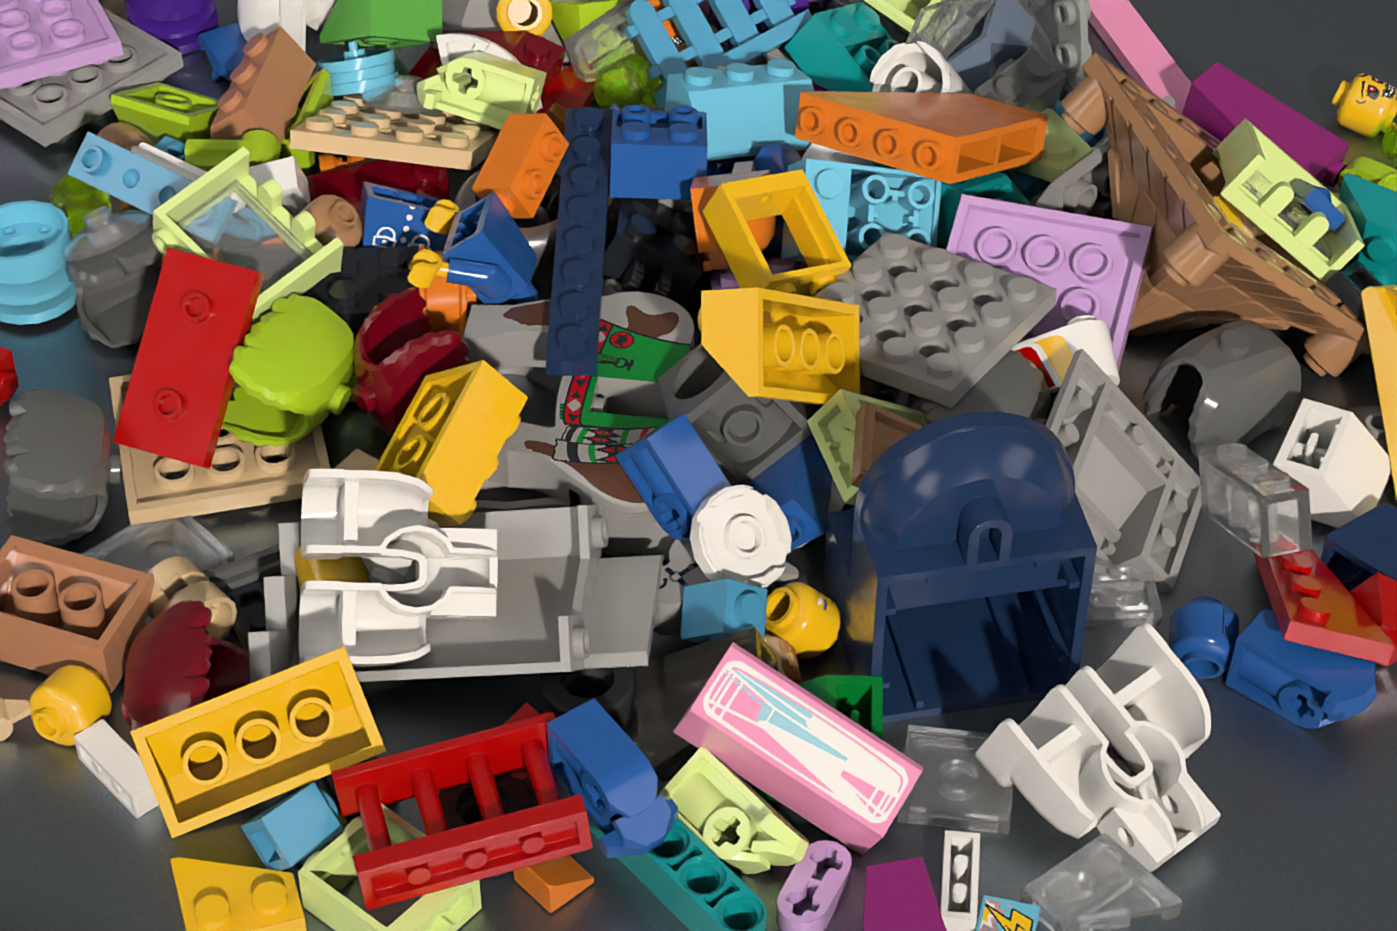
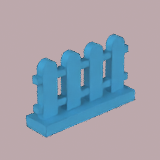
(700, 39)

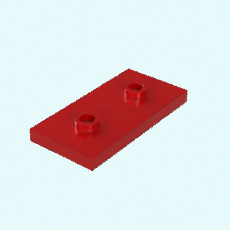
(185, 358)

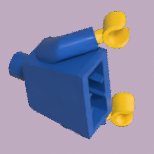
(481, 252)

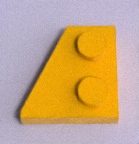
(236, 897)

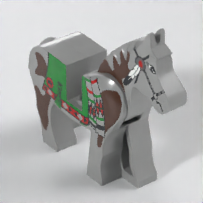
(594, 422)

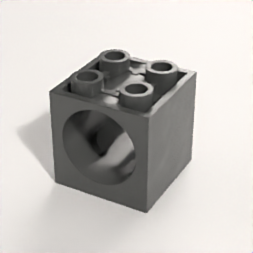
(738, 430)

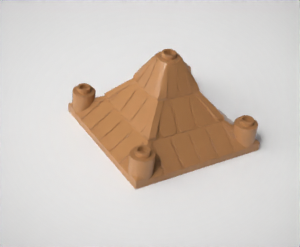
(1199, 260)

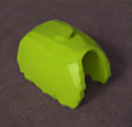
(290, 373)

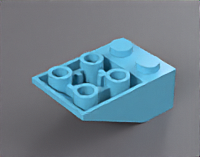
(867, 203)

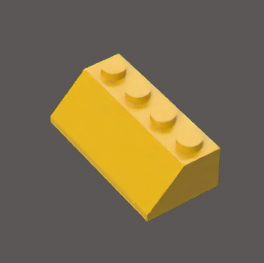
(782, 343)
(258, 742)

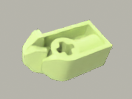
(500, 90)
(723, 805)

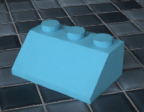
(743, 105)

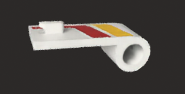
(1055, 349)

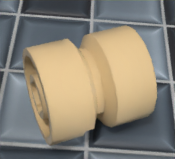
(180, 581)

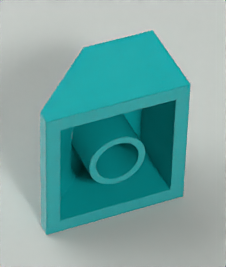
(1376, 220)

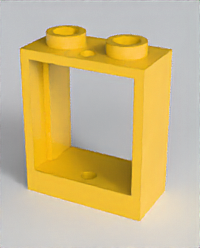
(769, 196)

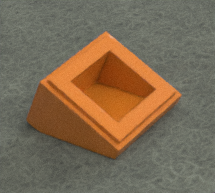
(554, 881)

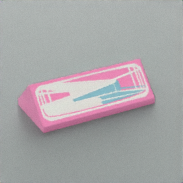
(799, 750)

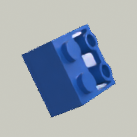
(657, 152)

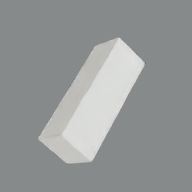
(116, 767)
(960, 880)

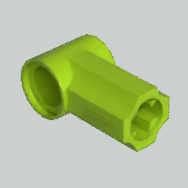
(210, 152)

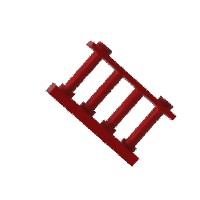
(473, 850)

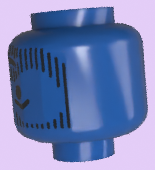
(1204, 636)

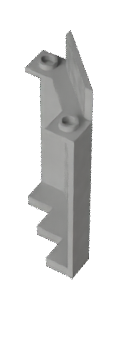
(555, 605)

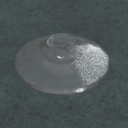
(397, 97)
(105, 232)

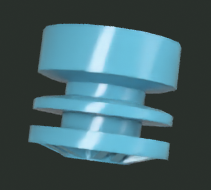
(32, 263)

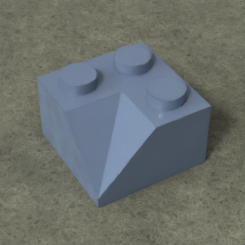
(996, 38)

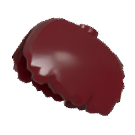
(396, 354)
(179, 665)

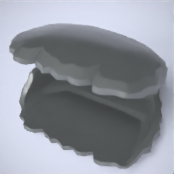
(117, 289)
(1242, 380)
(1008, 387)
(57, 466)

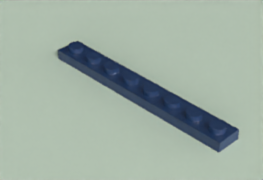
(580, 244)

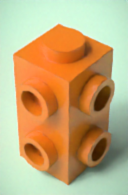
(522, 163)

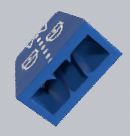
(396, 219)

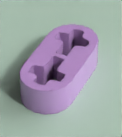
(803, 885)

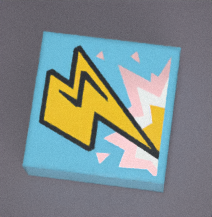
(1007, 915)

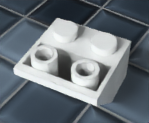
(1336, 461)

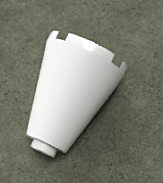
(916, 70)

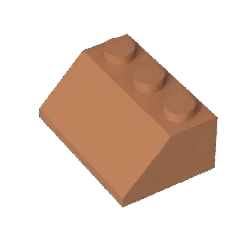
(264, 87)
(68, 609)

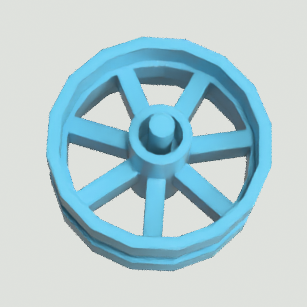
(359, 69)

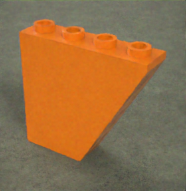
(924, 133)

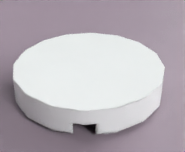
(740, 536)

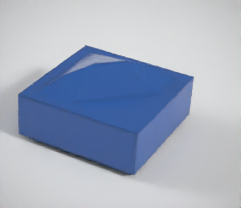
(1317, 199)

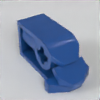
(672, 474)
(1296, 679)
(614, 779)

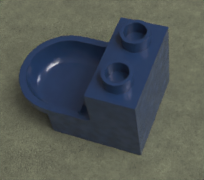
(963, 567)

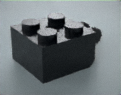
(652, 248)

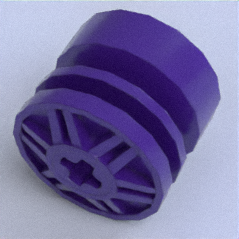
(174, 20)

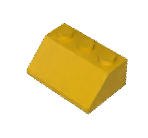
(455, 436)

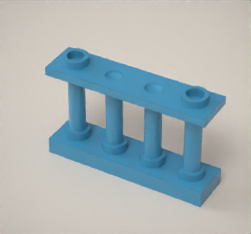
(125, 174)

